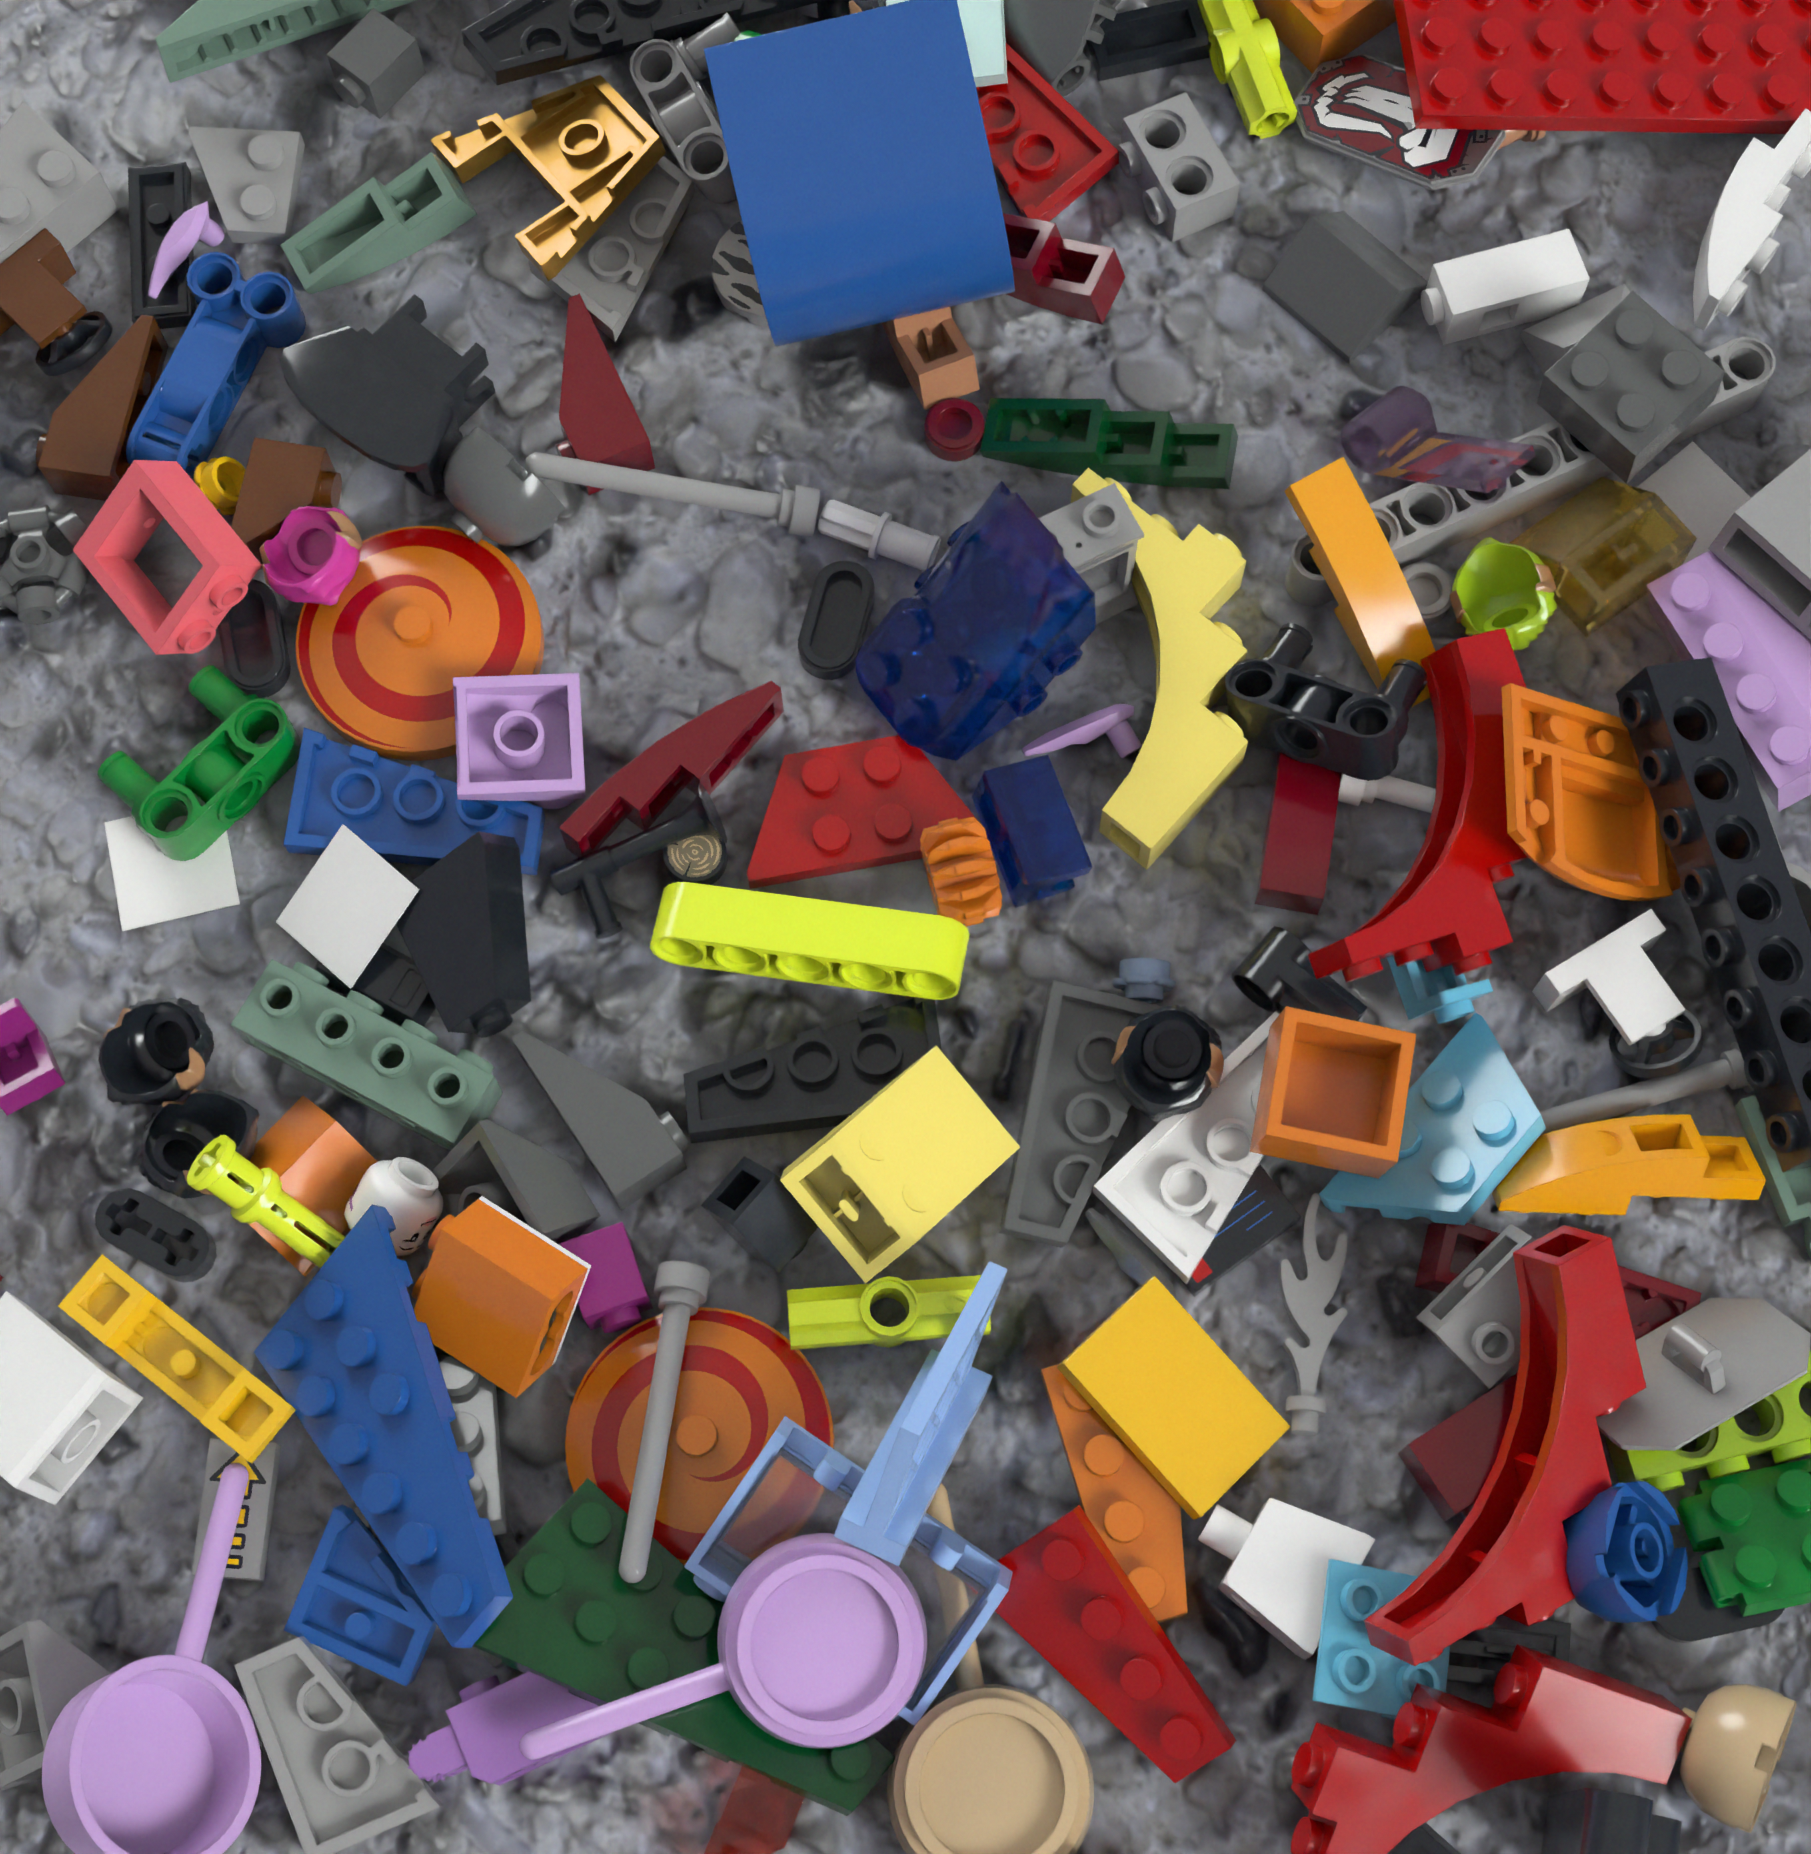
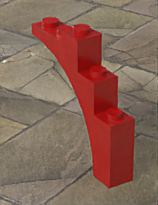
(1448, 900)
(1551, 1462)
(1448, 1749)

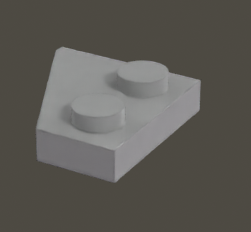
(252, 179)

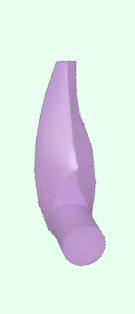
(179, 242)
(1107, 721)

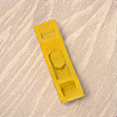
(177, 1358)

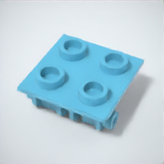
(1347, 1666)

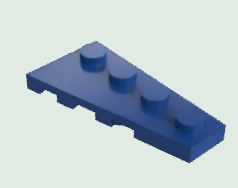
(395, 807)

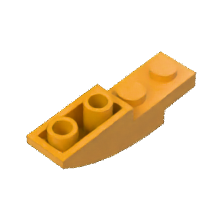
(1610, 1160)

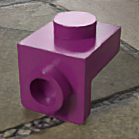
(26, 1059)

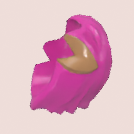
(312, 555)

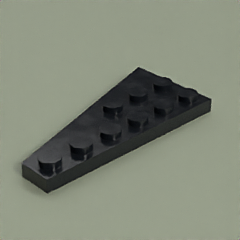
(551, 35)

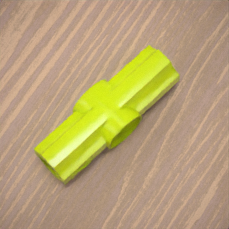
(1248, 59)
(843, 1316)

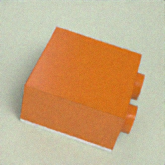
(498, 1294)

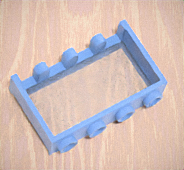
(802, 1490)

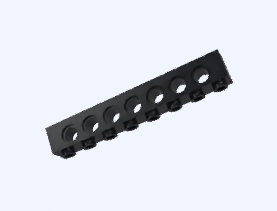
(1733, 883)

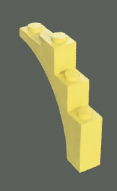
(1187, 746)

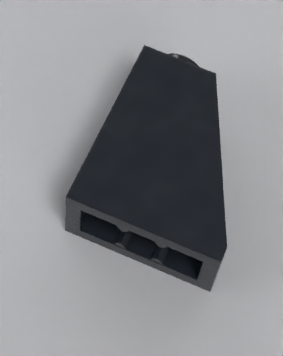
(472, 935)

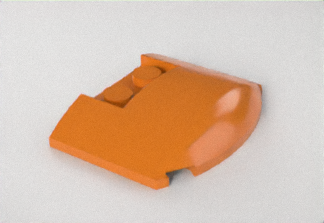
(1581, 798)

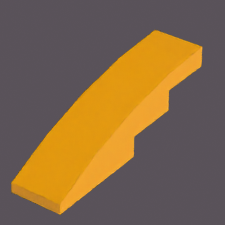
(1360, 571)

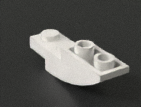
(1746, 220)

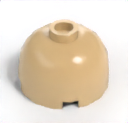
(1734, 1751)

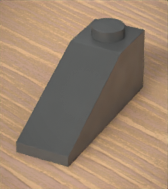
(611, 1124)

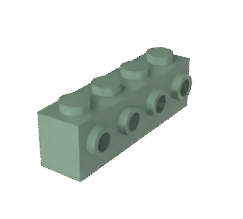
(367, 1056)

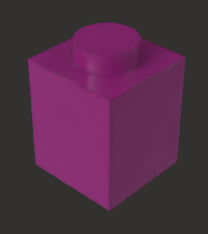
(615, 1285)

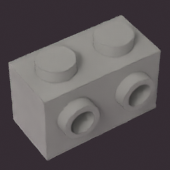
(1481, 1311)

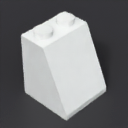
(53, 1404)

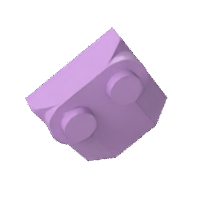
(519, 738)

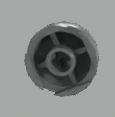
(496, 494)

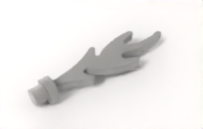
(1305, 1306)

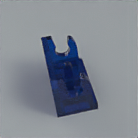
(1031, 829)

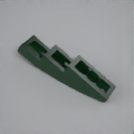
(1118, 445)

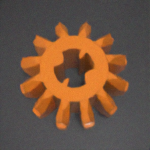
(961, 870)

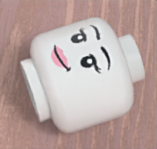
(407, 1193)

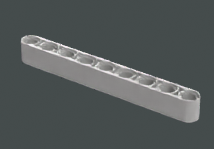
(1556, 459)

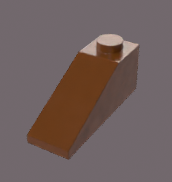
(91, 427)

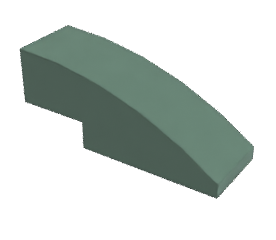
(379, 225)

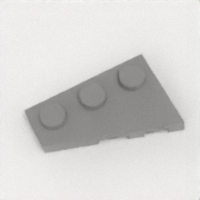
(625, 248)
(327, 1752)

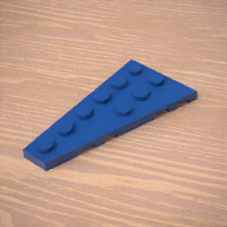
(382, 1420)

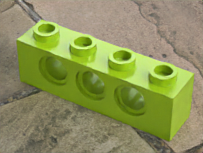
(1725, 1448)

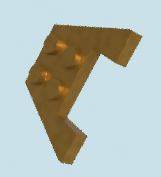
(582, 149)

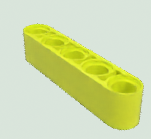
(810, 940)

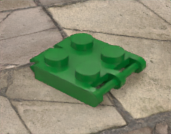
(1759, 1535)

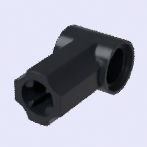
(1281, 976)

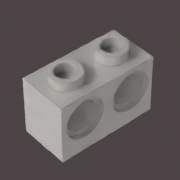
(1189, 164)

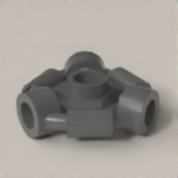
(34, 561)

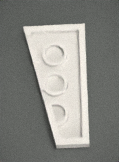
(1192, 1165)

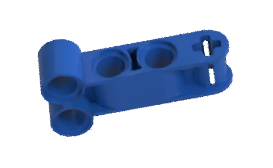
(214, 360)

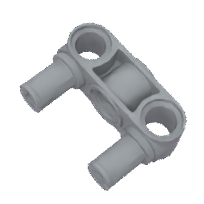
(683, 106)

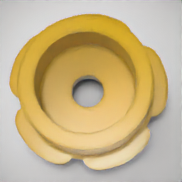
(220, 482)

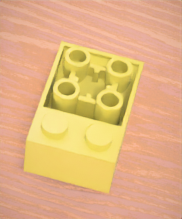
(899, 1164)

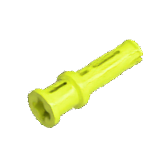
(255, 1196)

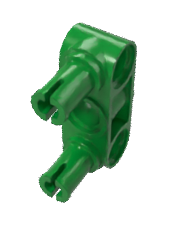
(218, 776)

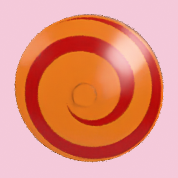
(404, 626)
(728, 1403)

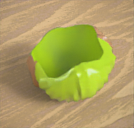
(1503, 589)

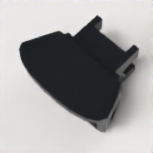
(391, 391)

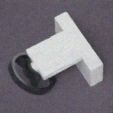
(1630, 995)

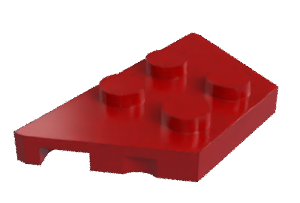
(850, 811)

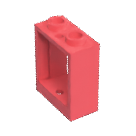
(122, 529)

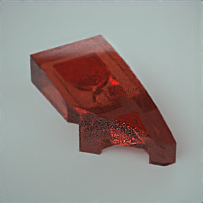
(755, 1817)

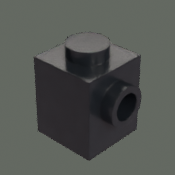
(760, 1214)

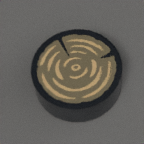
(696, 859)

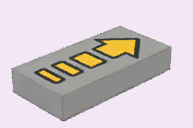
(252, 1533)

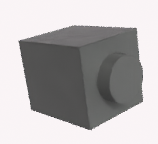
(375, 64)

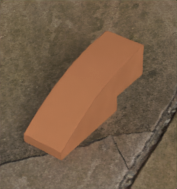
(933, 356)

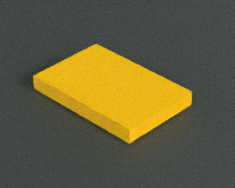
(1173, 1397)

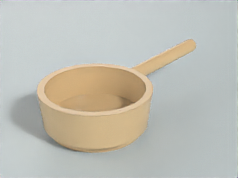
(989, 1768)

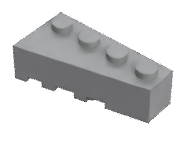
(46, 186)

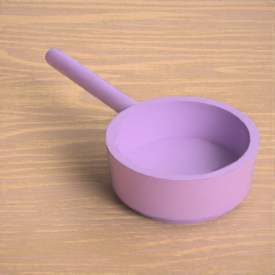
(809, 1645)
(166, 1744)

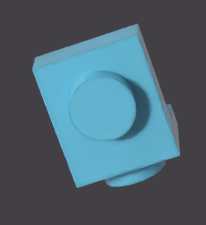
(1436, 991)

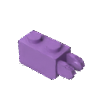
(489, 1729)

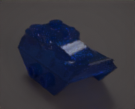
(978, 632)

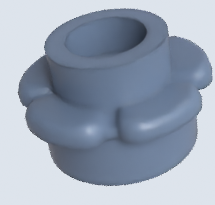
(1144, 979)

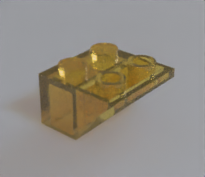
(1607, 549)

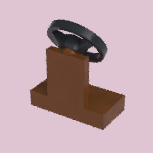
(45, 309)

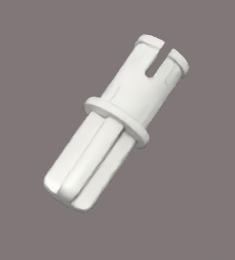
(879, 535)

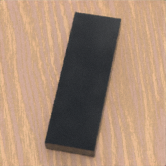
(156, 201)

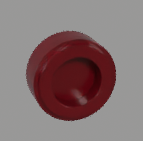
(954, 429)

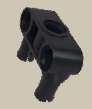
(1316, 716)

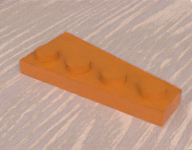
(1122, 1500)

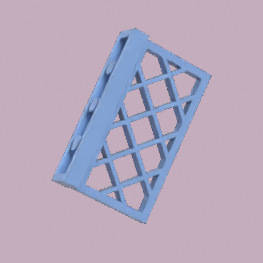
(923, 1435)

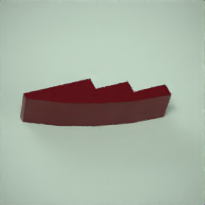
(692, 754)

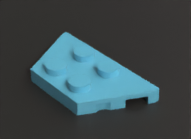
(1459, 1136)

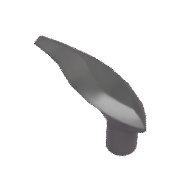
(1128, 1255)

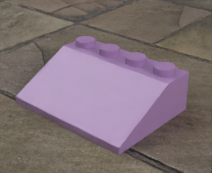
(1757, 659)

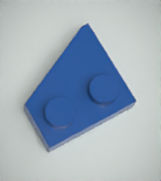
(361, 1603)

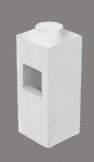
(1504, 286)

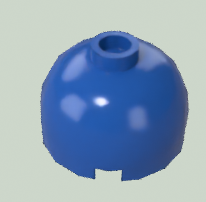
(1625, 1555)

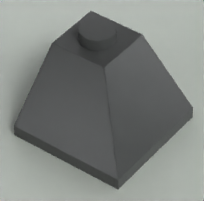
(518, 1179)

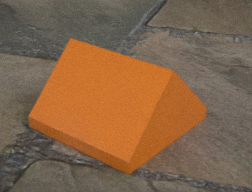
(316, 1167)

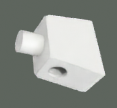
(1282, 1566)

